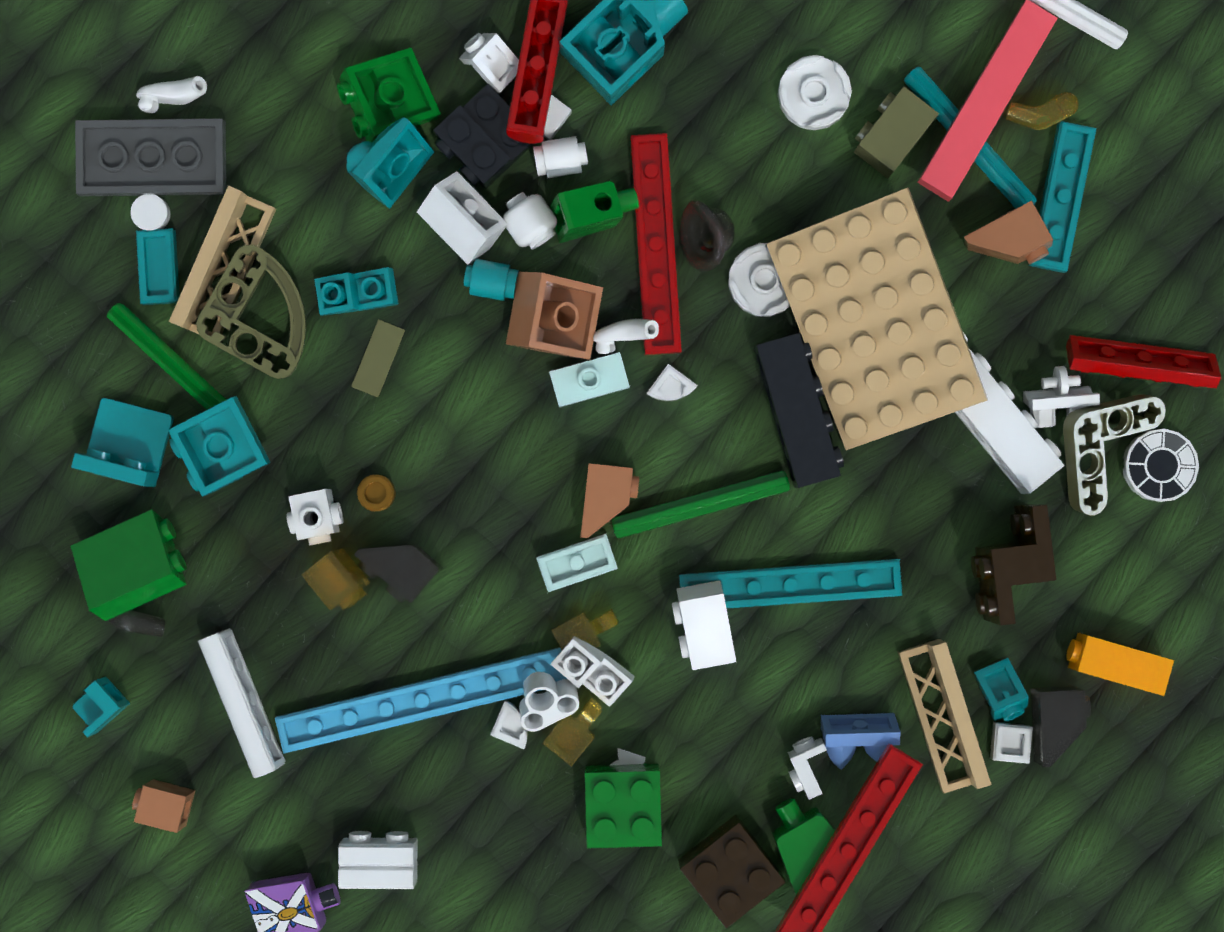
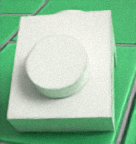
(802, 775)

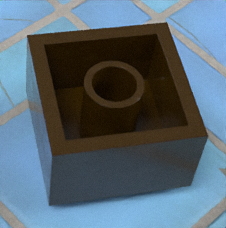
(731, 871)

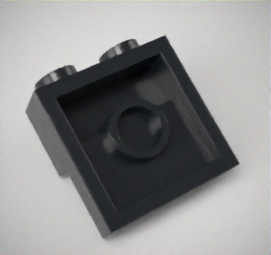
(479, 138)

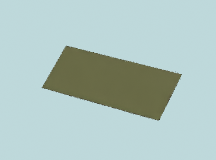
(378, 358)

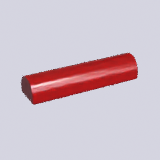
(536, 70)

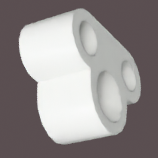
(549, 707)

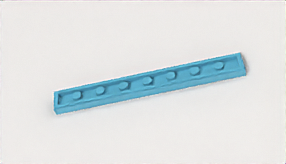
(412, 702)

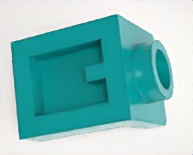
(1002, 690)

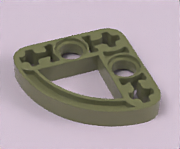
(231, 313)

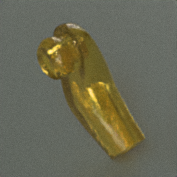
(1044, 115)

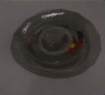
(705, 235)

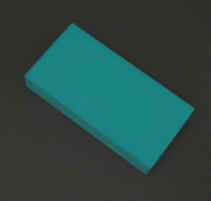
(157, 266)

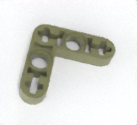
(1096, 433)

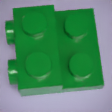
(386, 92)

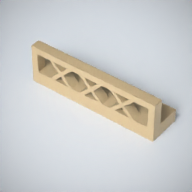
(214, 251)
(957, 712)

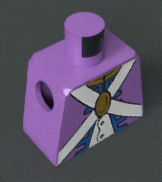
(290, 903)

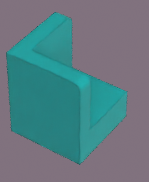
(100, 705)

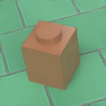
(163, 805)

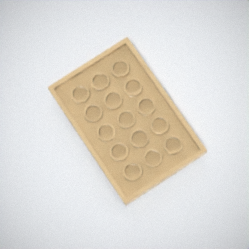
(877, 320)

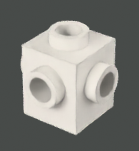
(302, 511)

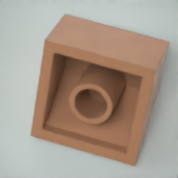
(554, 315)

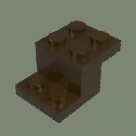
(1014, 563)

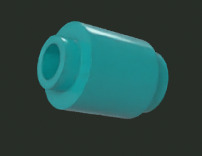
(491, 280)

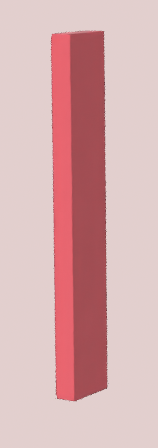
(987, 100)

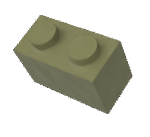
(895, 132)

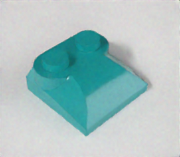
(389, 161)

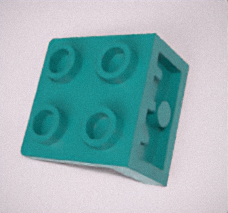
(126, 443)

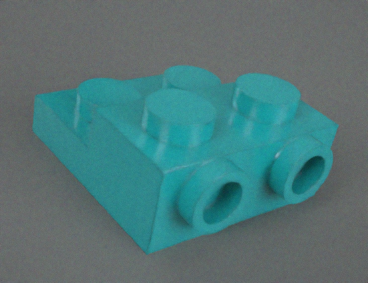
(218, 446)

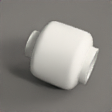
(529, 220)

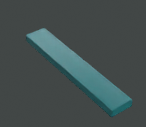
(804, 583)

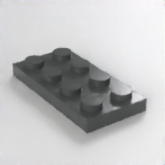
(150, 157)

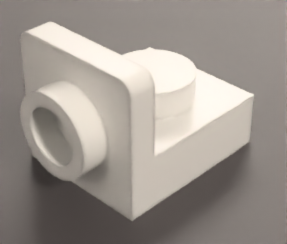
(491, 59)

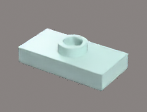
(589, 379)
(577, 562)

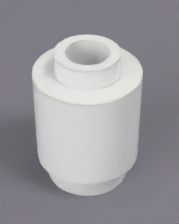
(560, 157)

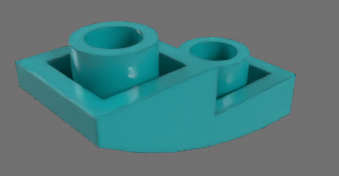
(356, 291)

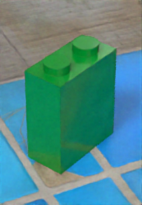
(129, 565)

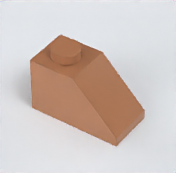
(1013, 237)
(606, 495)

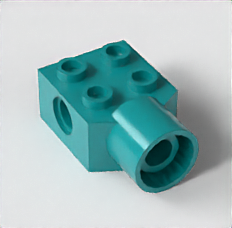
(620, 42)

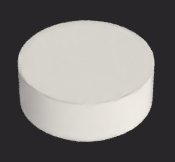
(150, 212)

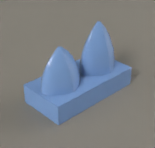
(848, 731)

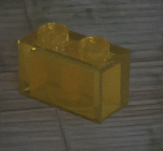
(337, 580)

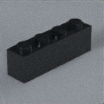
(798, 411)

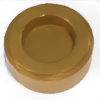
(376, 493)

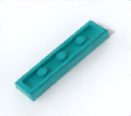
(1065, 191)

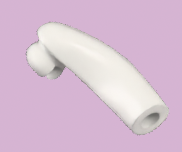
(170, 92)
(624, 331)

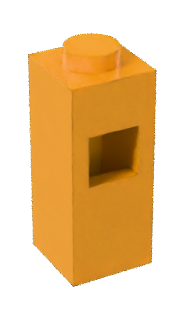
(1119, 664)

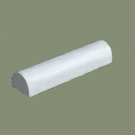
(242, 703)

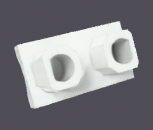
(1044, 402)

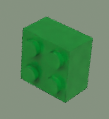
(623, 806)

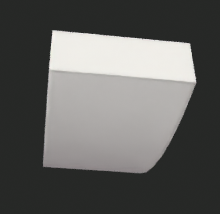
(594, 669)

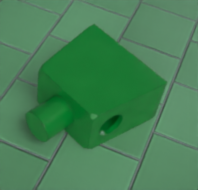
(578, 212)
(801, 840)

